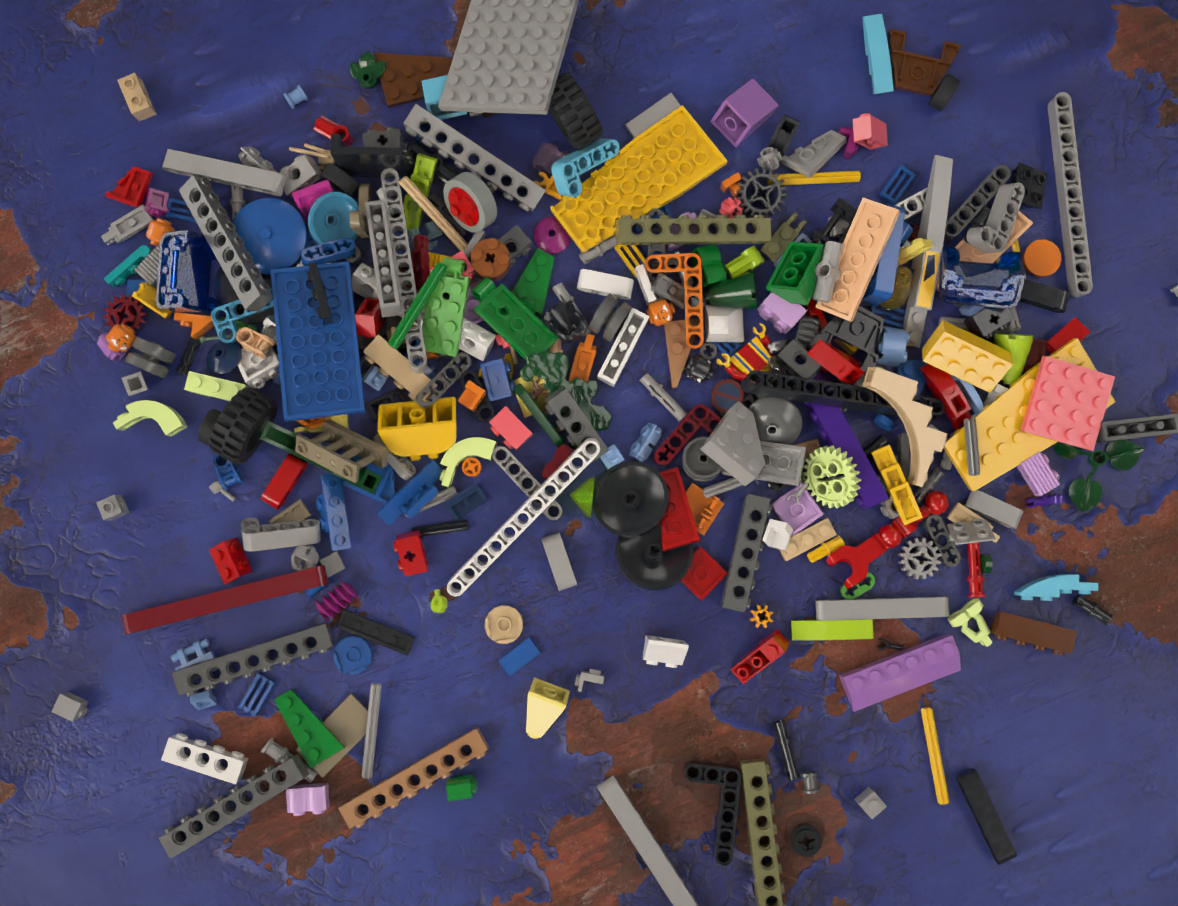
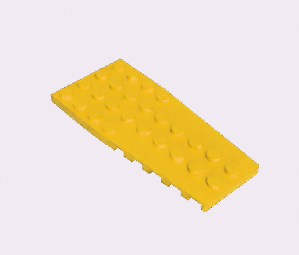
(642, 177)
(1000, 423)

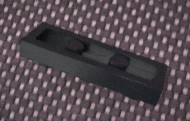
(319, 293)

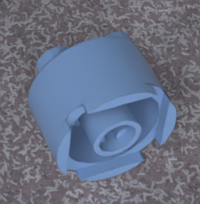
(893, 346)

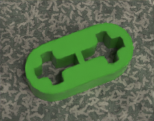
(859, 590)

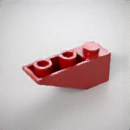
(836, 362)
(761, 656)

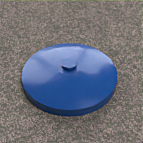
(272, 233)

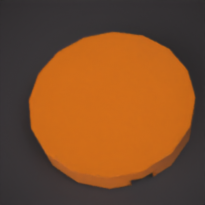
(1041, 258)

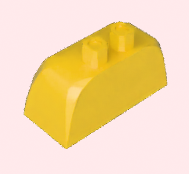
(418, 430)

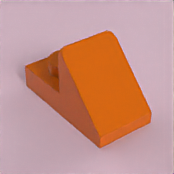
(200, 323)

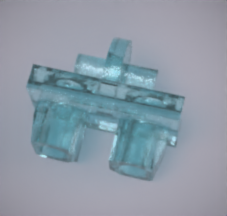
(433, 232)

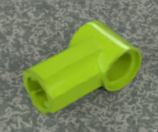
(747, 261)

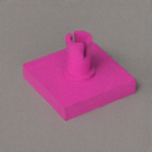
(307, 196)

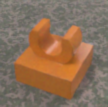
(731, 184)

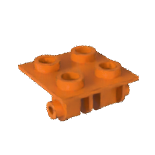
(703, 509)

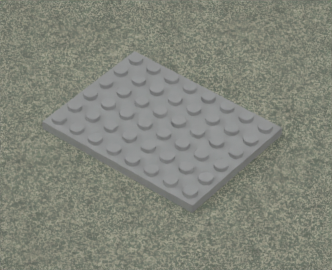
(508, 56)

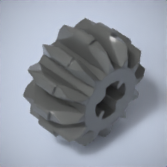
(807, 330)

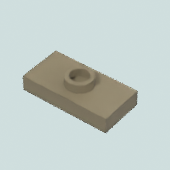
(295, 512)

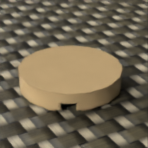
(504, 624)

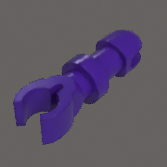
(1045, 500)

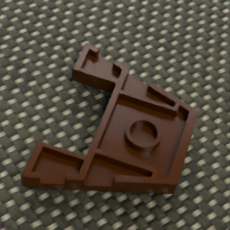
(918, 72)

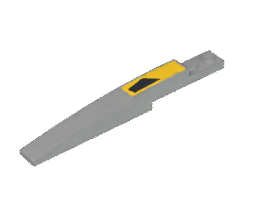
(927, 263)

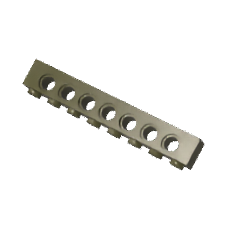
(760, 235)
(748, 770)

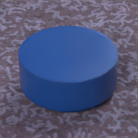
(883, 422)

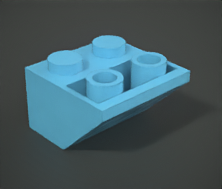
(432, 93)

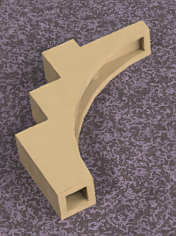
(915, 416)

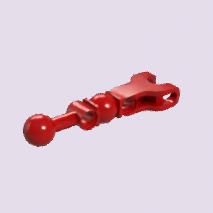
(887, 537)

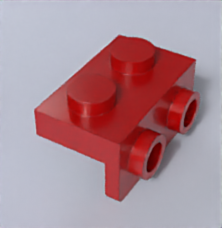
(230, 560)

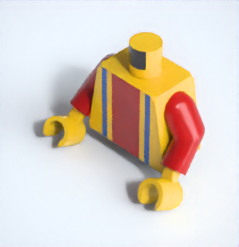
(751, 357)

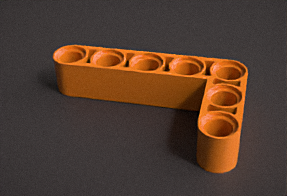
(689, 291)

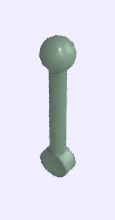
(202, 339)

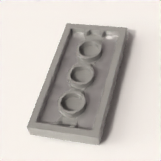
(782, 463)

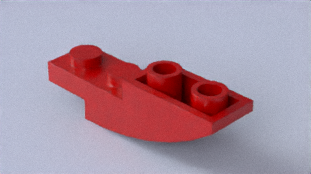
(945, 389)

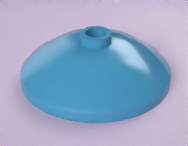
(338, 207)

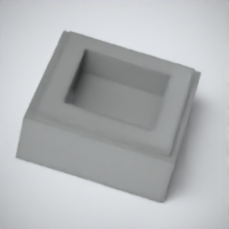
(333, 564)

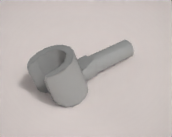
(216, 487)
(796, 495)

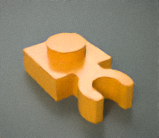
(549, 185)

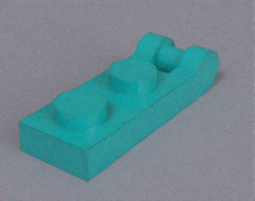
(127, 267)

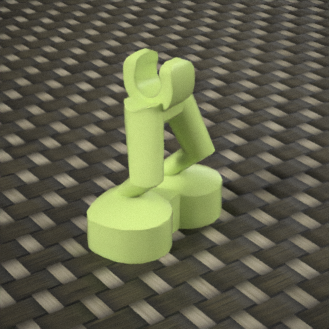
(962, 616)

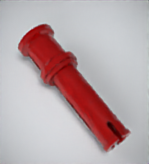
(975, 578)

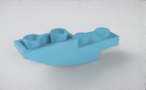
(1053, 585)

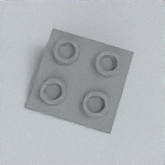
(970, 532)

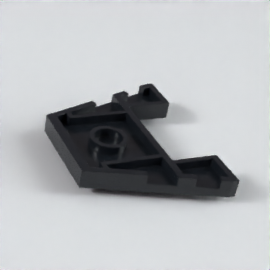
(862, 333)

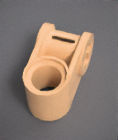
(254, 342)

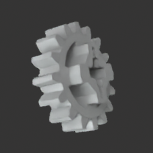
(918, 566)

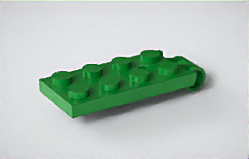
(519, 325)

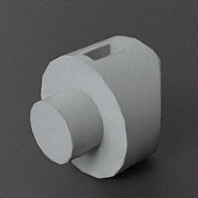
(305, 554)

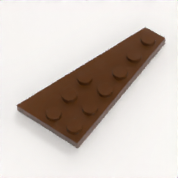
(405, 74)

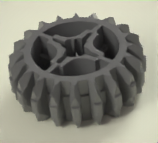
(756, 185)

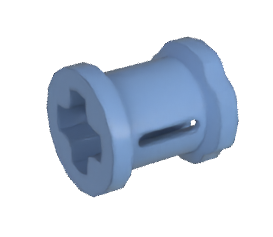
(295, 96)

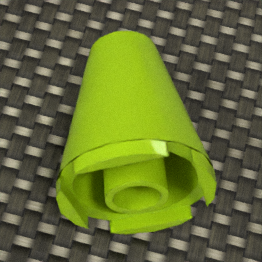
(1019, 346)

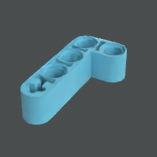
(567, 169)

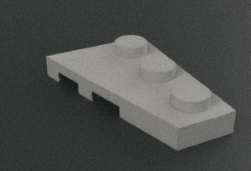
(814, 156)

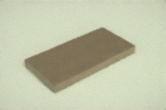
(349, 727)

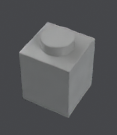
(134, 383)
(870, 802)

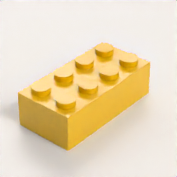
(966, 356)

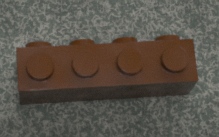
(1033, 632)

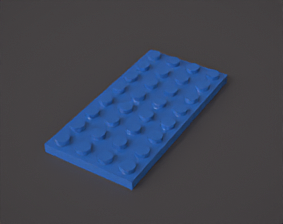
(316, 359)

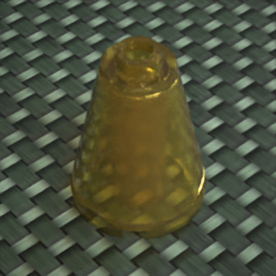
(901, 289)

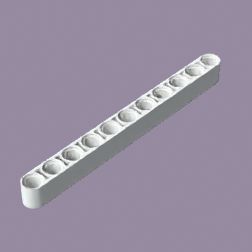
(518, 525)

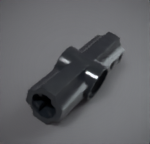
(443, 171)

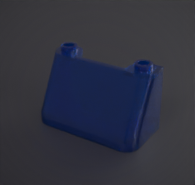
(185, 273)
(981, 283)

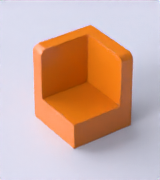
(472, 396)

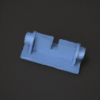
(649, 434)

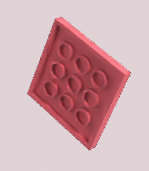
(1067, 403)

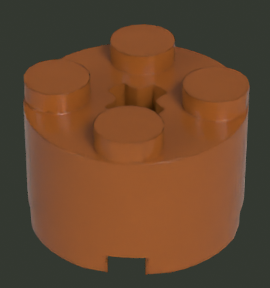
(490, 249)

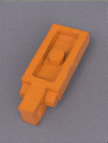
(583, 359)

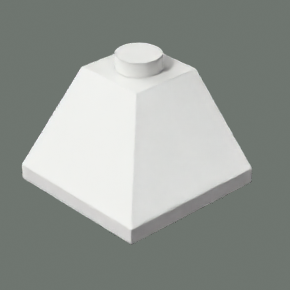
(723, 324)

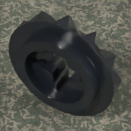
(813, 845)

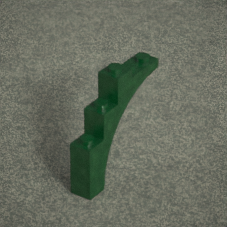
(286, 440)

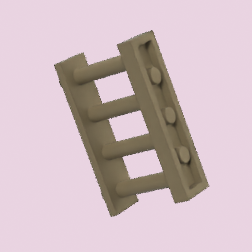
(342, 438)

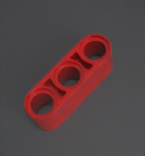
(284, 481)

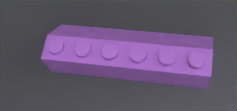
(901, 672)

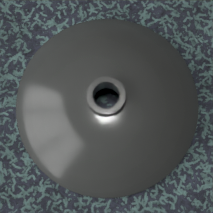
(778, 414)

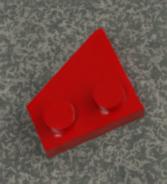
(132, 187)

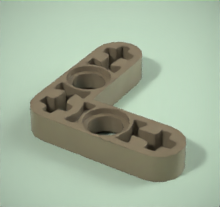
(358, 219)

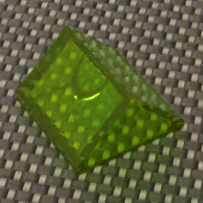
(584, 496)

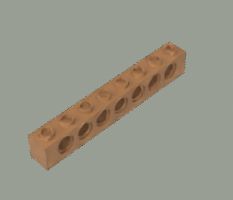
(355, 817)

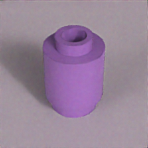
(110, 354)

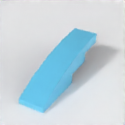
(878, 53)

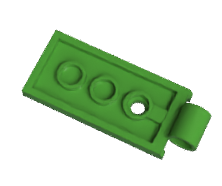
(445, 317)

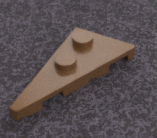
(677, 347)

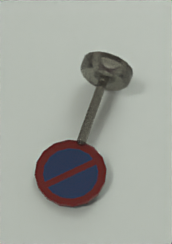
(729, 392)

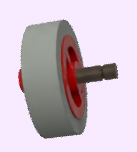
(470, 202)

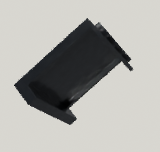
(372, 160)

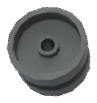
(610, 317)
(150, 357)
(694, 467)

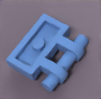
(198, 647)

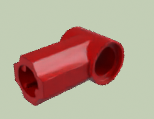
(327, 127)

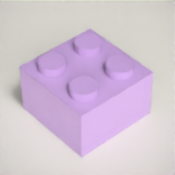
(780, 312)

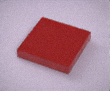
(703, 574)

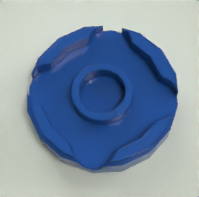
(352, 655)

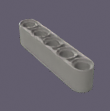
(523, 474)

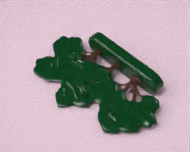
(553, 369)

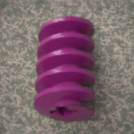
(335, 600)

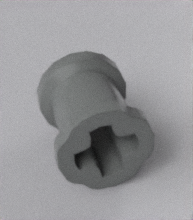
(810, 782)

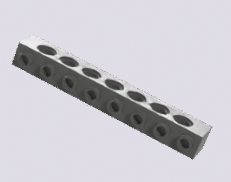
(226, 243)
(184, 677)
(175, 843)

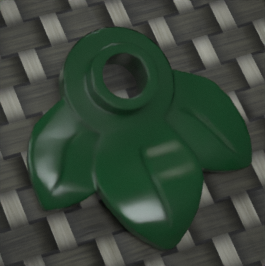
(367, 68)

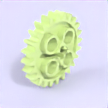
(831, 462)

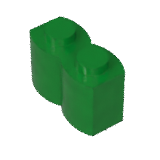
(711, 265)
(461, 787)

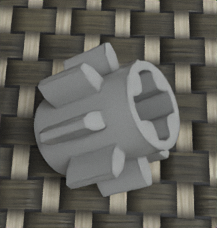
(769, 158)

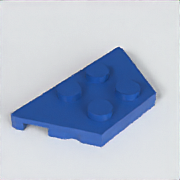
(386, 487)

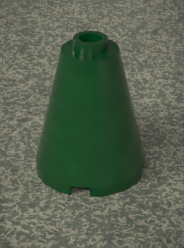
(735, 292)

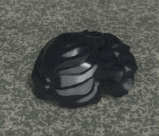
(565, 321)

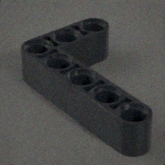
(723, 804)

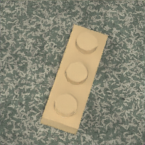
(808, 539)

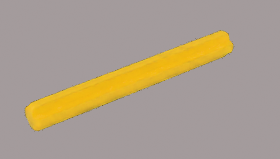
(819, 178)
(935, 755)

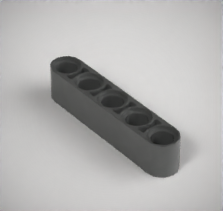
(980, 197)

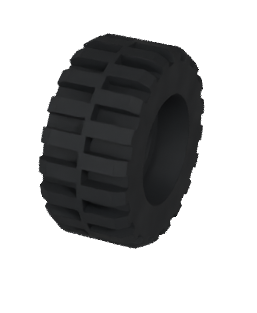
(574, 113)
(239, 425)

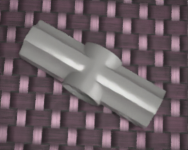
(830, 263)

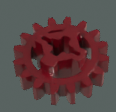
(128, 309)

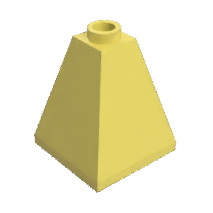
(544, 706)

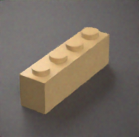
(397, 366)

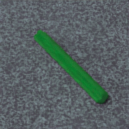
(417, 305)

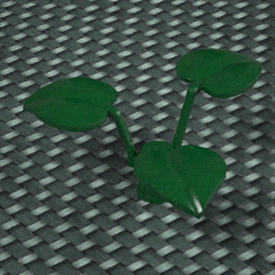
(1122, 457)

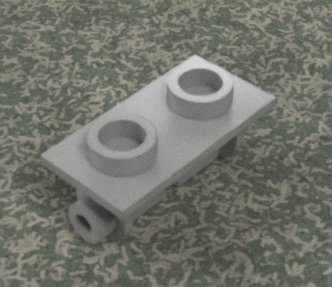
(251, 157)

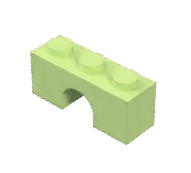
(212, 386)

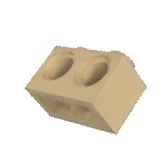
(137, 97)

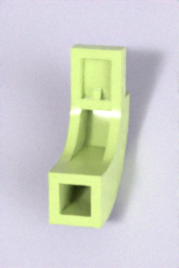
(166, 417)
(460, 451)

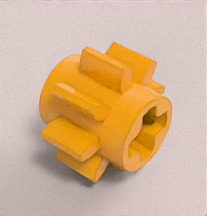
(762, 621)

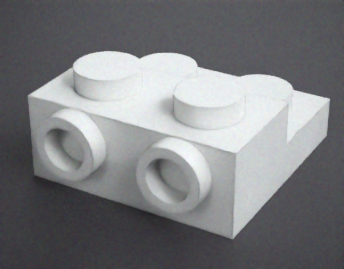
(257, 370)

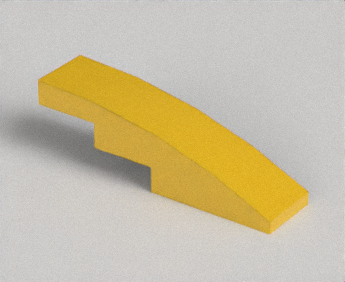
(896, 484)

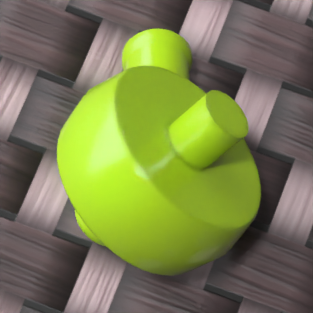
(439, 603)

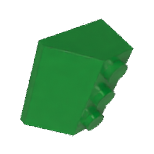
(796, 272)

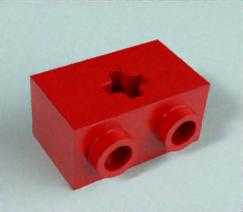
(369, 318)
(411, 542)

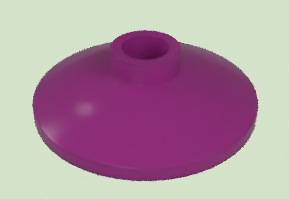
(550, 244)

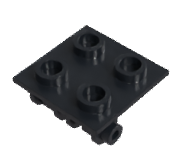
(1033, 182)

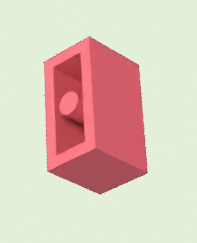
(870, 131)
(510, 428)

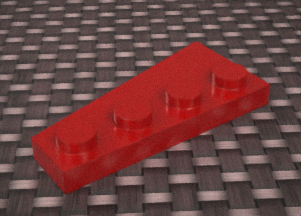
(678, 524)

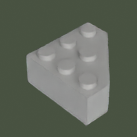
(736, 444)

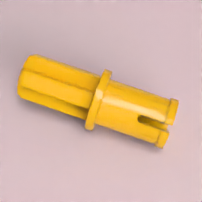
(825, 549)

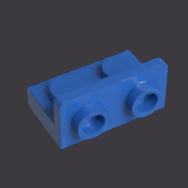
(498, 379)

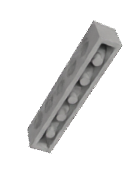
(383, 258)

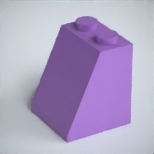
(744, 112)

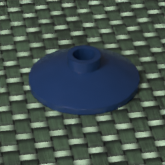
(223, 357)

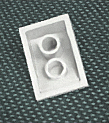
(664, 650)

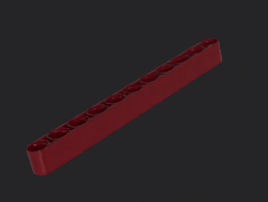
(225, 599)

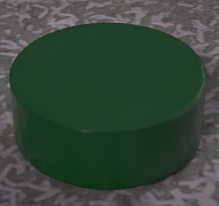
(986, 563)

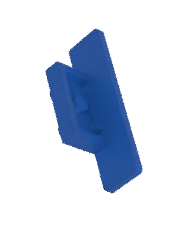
(412, 495)
(333, 512)

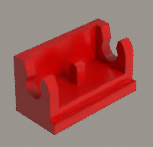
(1072, 330)

